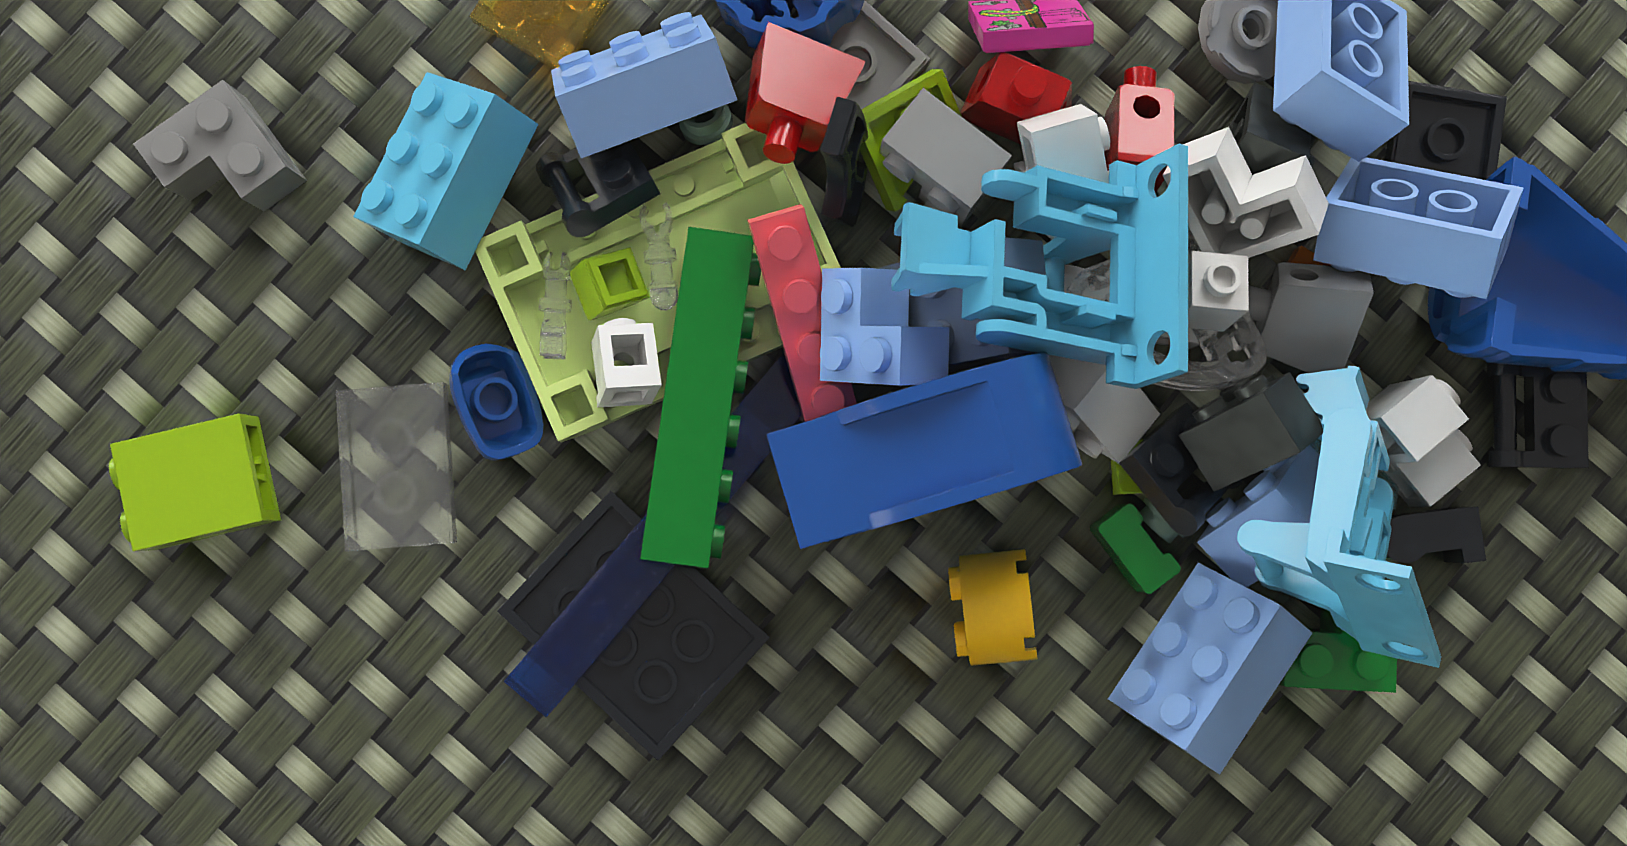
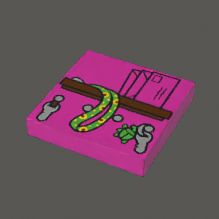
(1029, 24)

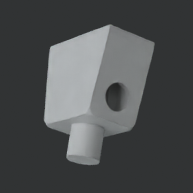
(1311, 314)

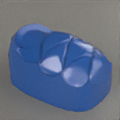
(496, 401)

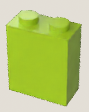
(193, 482)

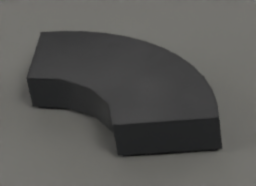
(844, 172)

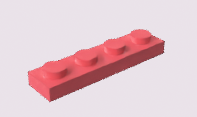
(794, 290)

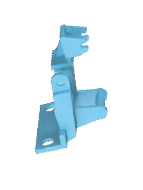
(1086, 217)
(1344, 548)

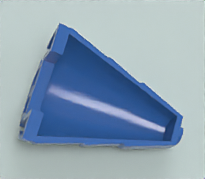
(1555, 293)

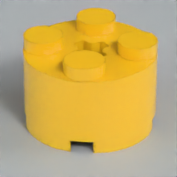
(994, 608)

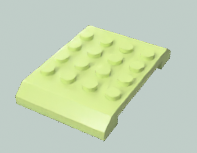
(705, 189)

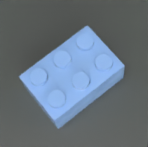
(1343, 71)
(641, 83)
(1418, 226)
(1210, 666)

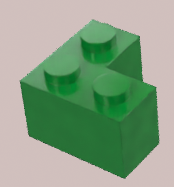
(1337, 662)

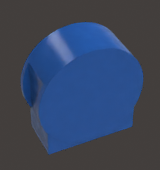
(924, 449)

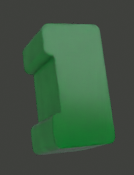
(1133, 549)

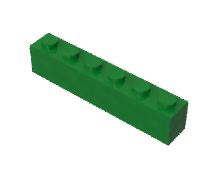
(699, 399)

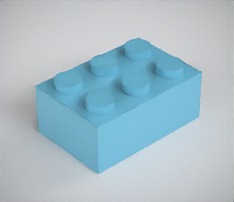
(446, 169)

